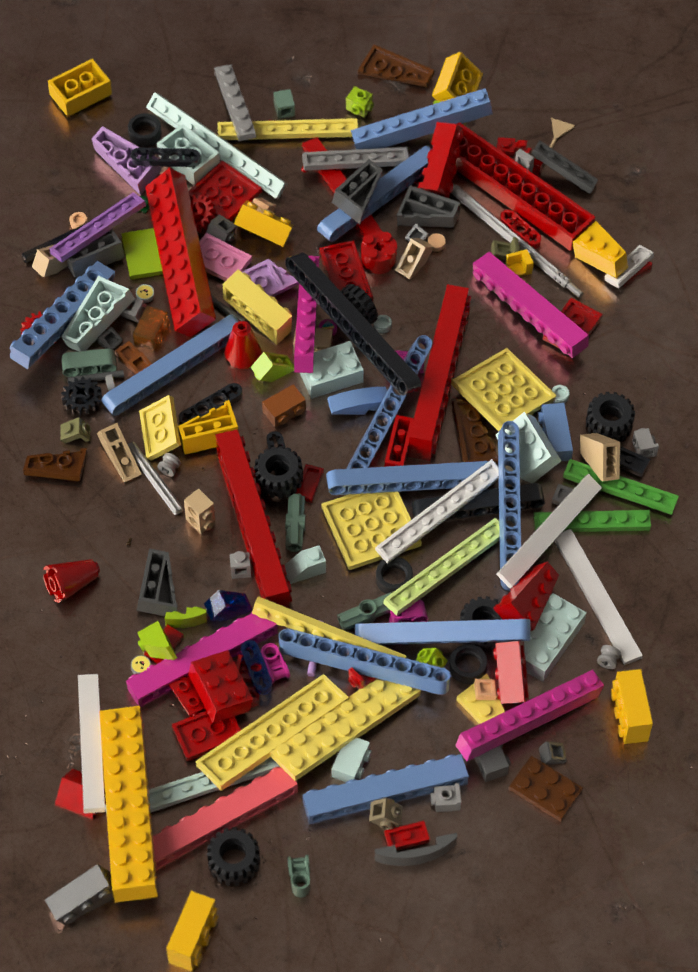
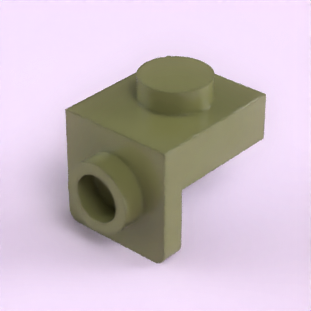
(501, 249)
(75, 429)

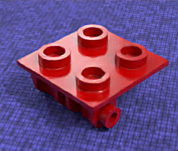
(187, 695)

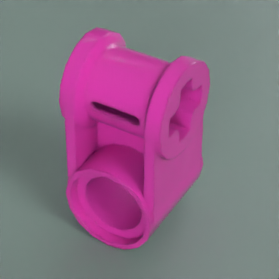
(414, 613)
(276, 665)

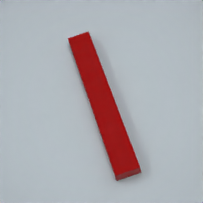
(334, 179)

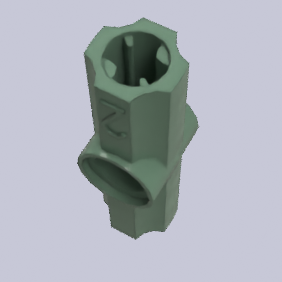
(295, 523)
(357, 615)

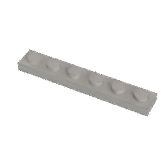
(235, 102)
(353, 158)

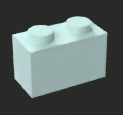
(351, 760)

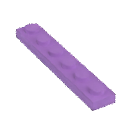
(97, 227)

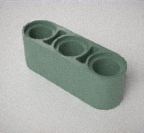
(88, 362)

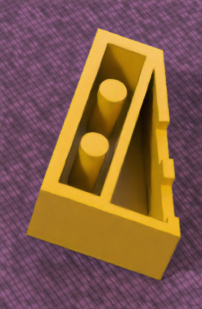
(264, 223)
(600, 251)
(200, 432)

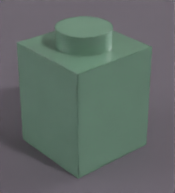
(284, 104)

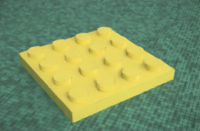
(503, 388)
(363, 523)

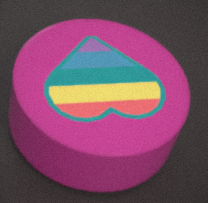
(328, 324)

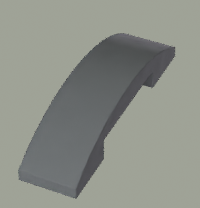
(389, 855)

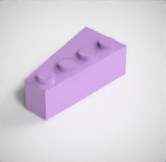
(117, 154)

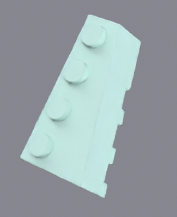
(96, 313)

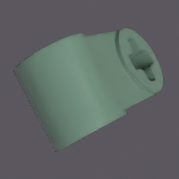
(299, 872)

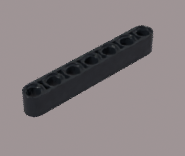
(488, 502)

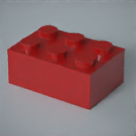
(220, 686)

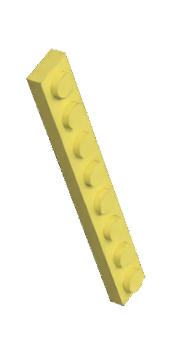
(293, 129)
(300, 622)

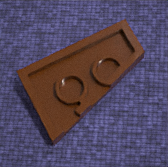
(59, 466)

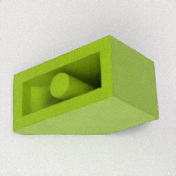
(272, 366)
(155, 642)

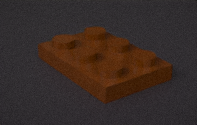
(545, 788)

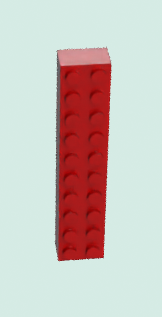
(521, 190)
(180, 253)
(439, 373)
(252, 518)

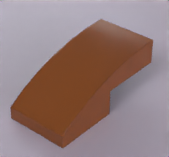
(132, 358)

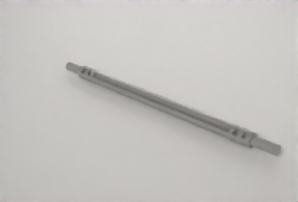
(508, 234)

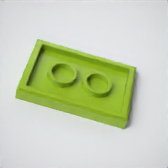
(142, 253)

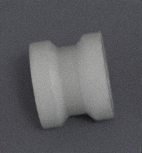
(169, 464)
(608, 657)

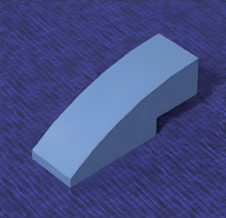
(357, 401)

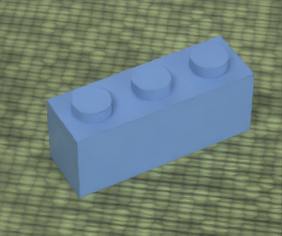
(556, 429)

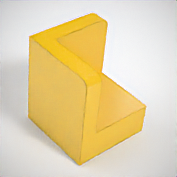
(520, 262)

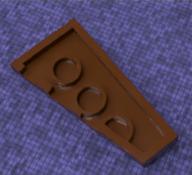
(393, 67)
(472, 435)

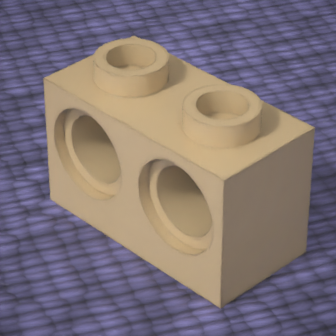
(199, 511)

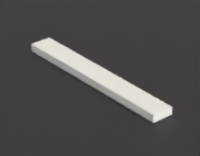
(438, 512)
(548, 531)
(598, 597)
(91, 744)

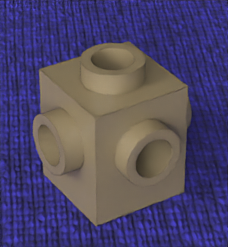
(386, 813)

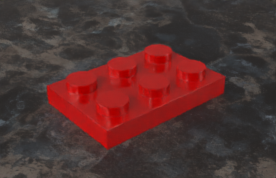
(581, 315)
(199, 735)

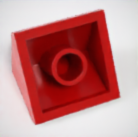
(71, 793)

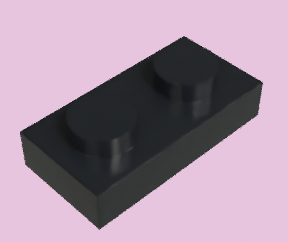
(633, 462)

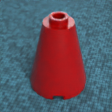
(242, 346)
(69, 577)

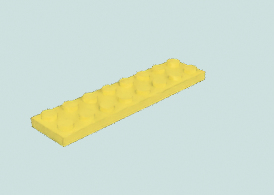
(342, 725)
(256, 741)

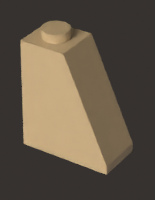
(601, 455)

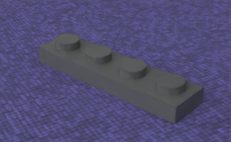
(564, 167)

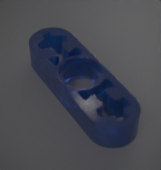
(254, 676)

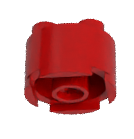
(378, 252)

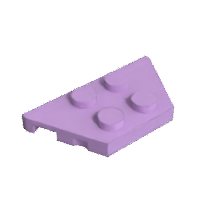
(271, 278)

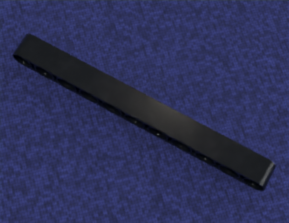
(353, 324)

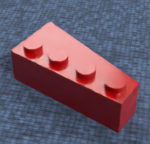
(442, 159)
(529, 595)

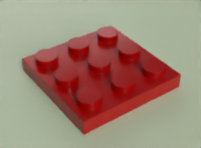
(226, 189)

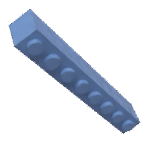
(422, 121)
(394, 784)

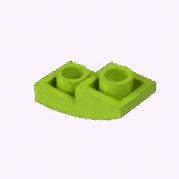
(193, 617)

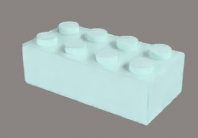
(552, 636)

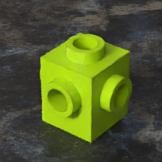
(359, 101)
(431, 656)

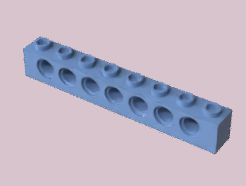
(55, 320)

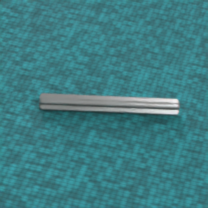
(155, 479)

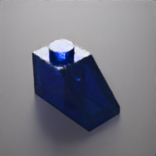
(227, 605)

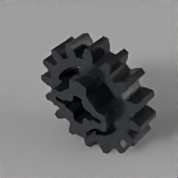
(81, 395)

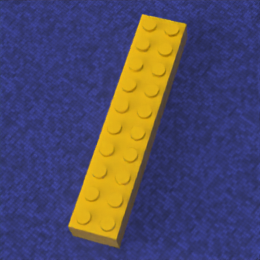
(128, 804)

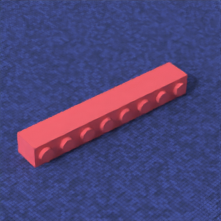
(224, 813)

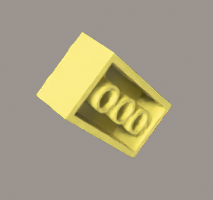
(257, 306)

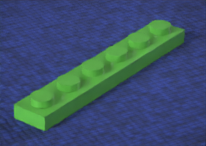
(625, 488)
(603, 521)

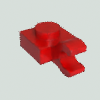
(509, 146)

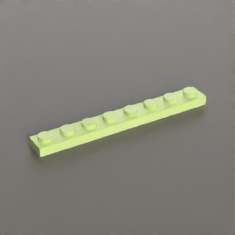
(443, 568)

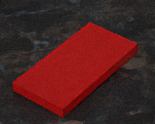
(345, 266)

